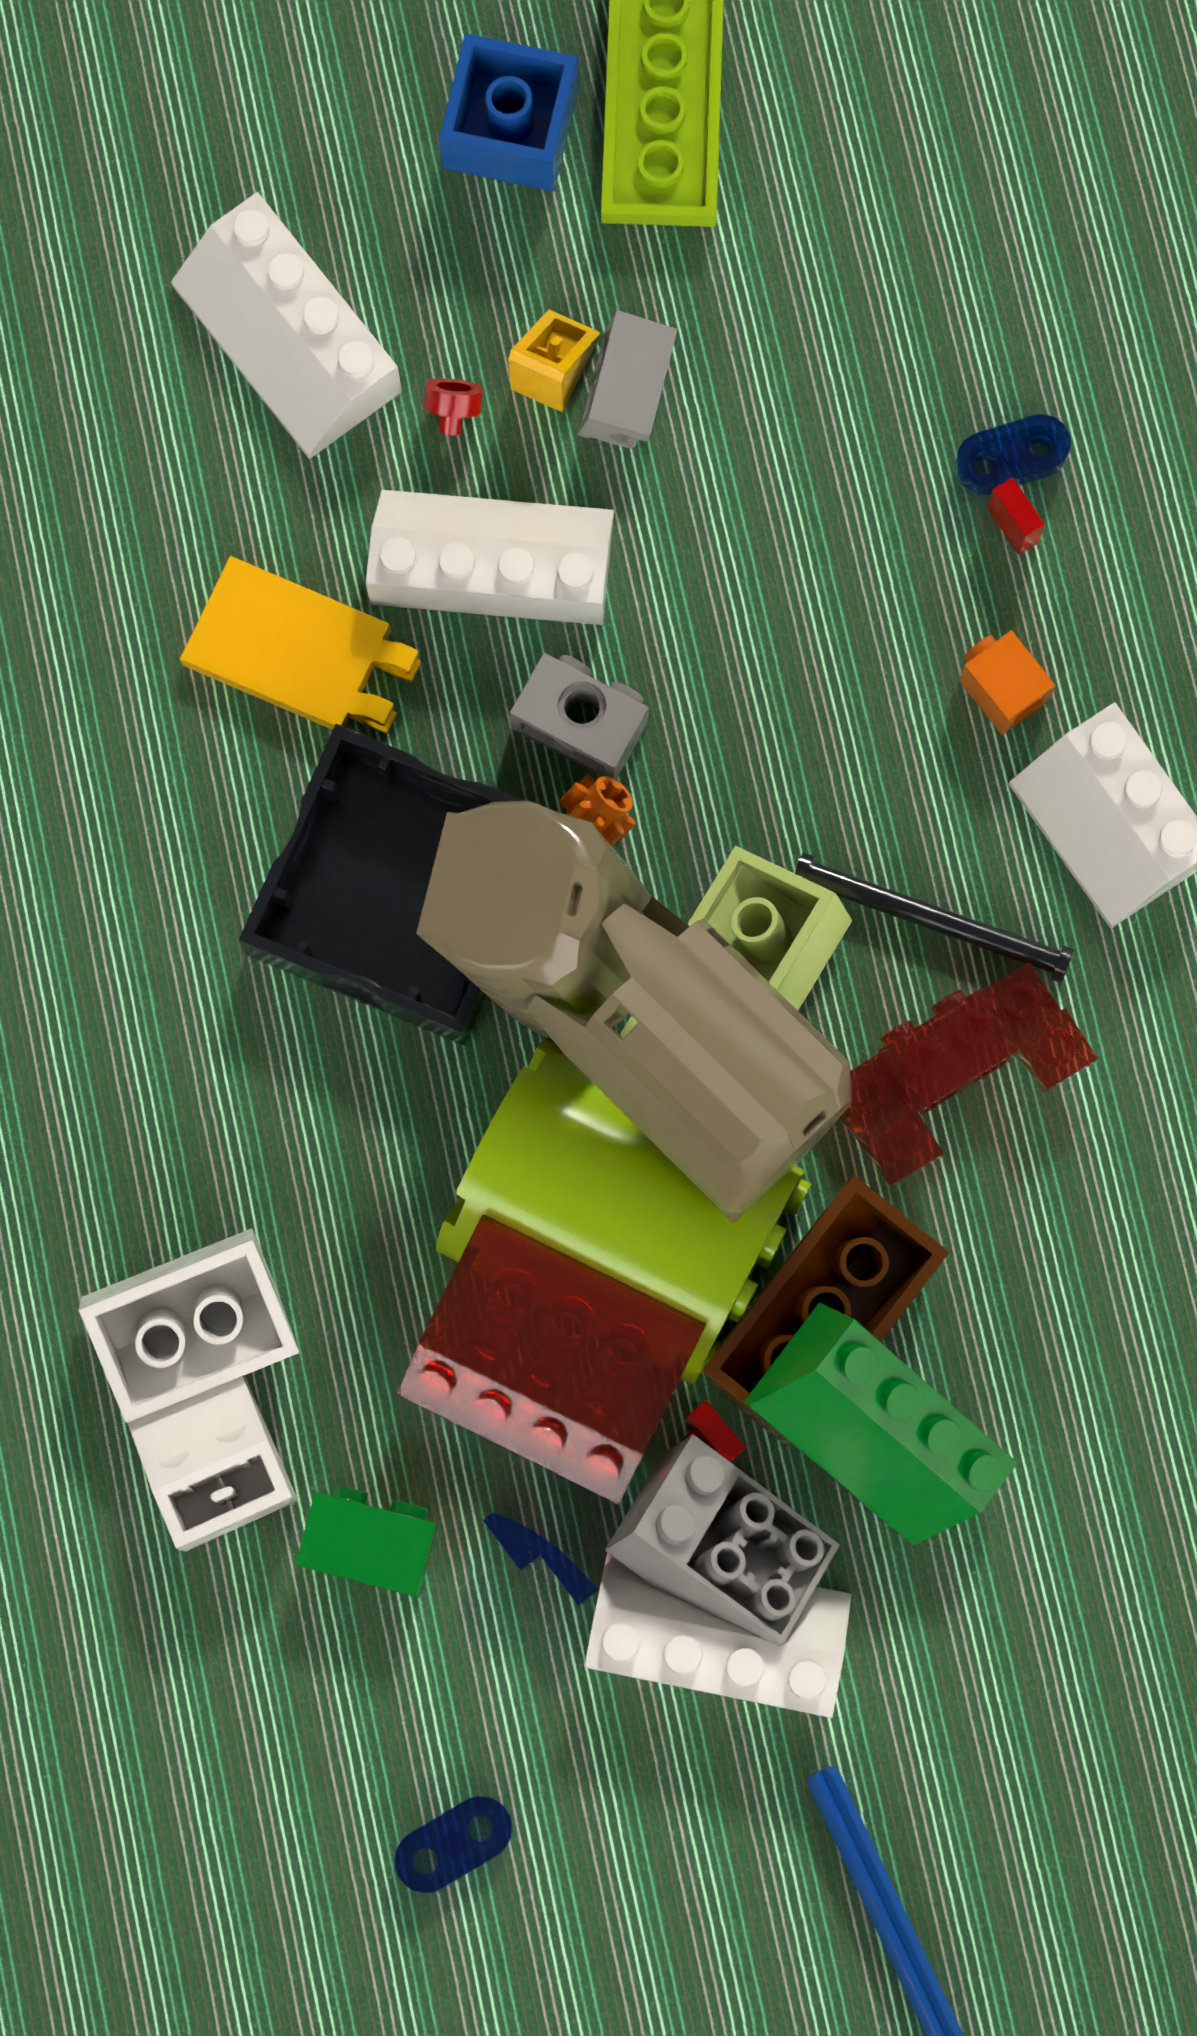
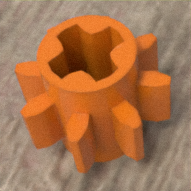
(602, 804)

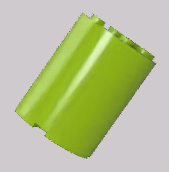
(599, 1190)

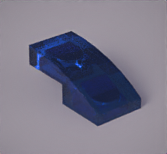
(527, 1547)

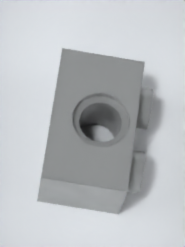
(597, 745)

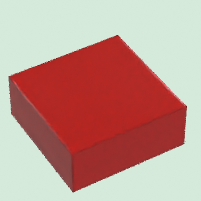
(1015, 516)

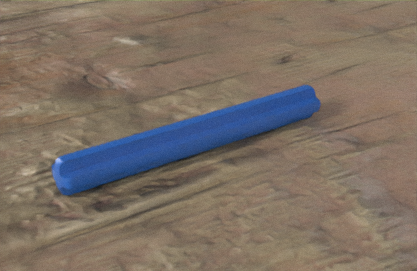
(882, 1903)

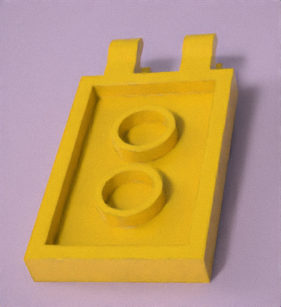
(296, 648)

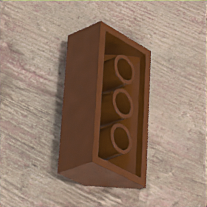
(853, 1259)

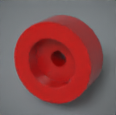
(453, 402)

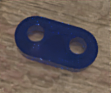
(1010, 455)
(452, 1843)

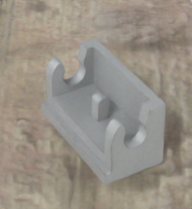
(627, 380)

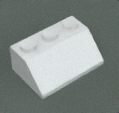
(1111, 814)
(188, 1325)

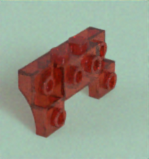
(949, 1054)

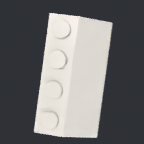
(285, 326)
(489, 557)
(673, 1643)

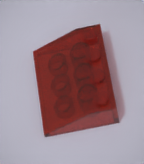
(551, 1359)

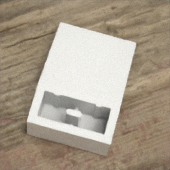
(211, 1463)

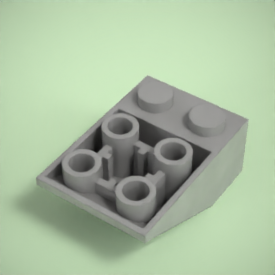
(722, 1542)

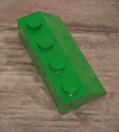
(878, 1428)

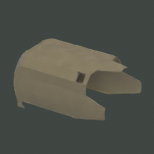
(523, 908)
(716, 1063)

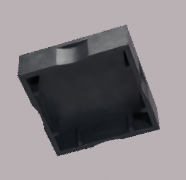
(355, 883)

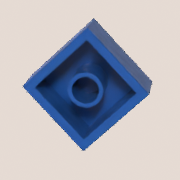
(509, 112)

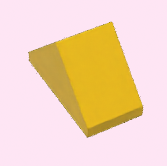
(551, 359)

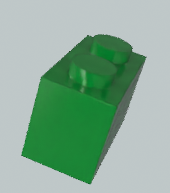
(368, 1542)

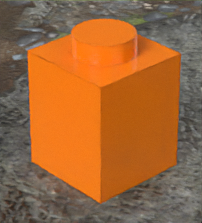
(1005, 680)

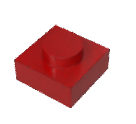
(714, 1432)

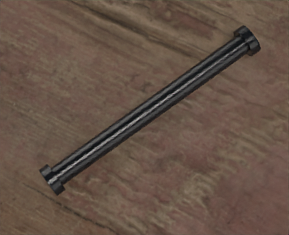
(937, 918)

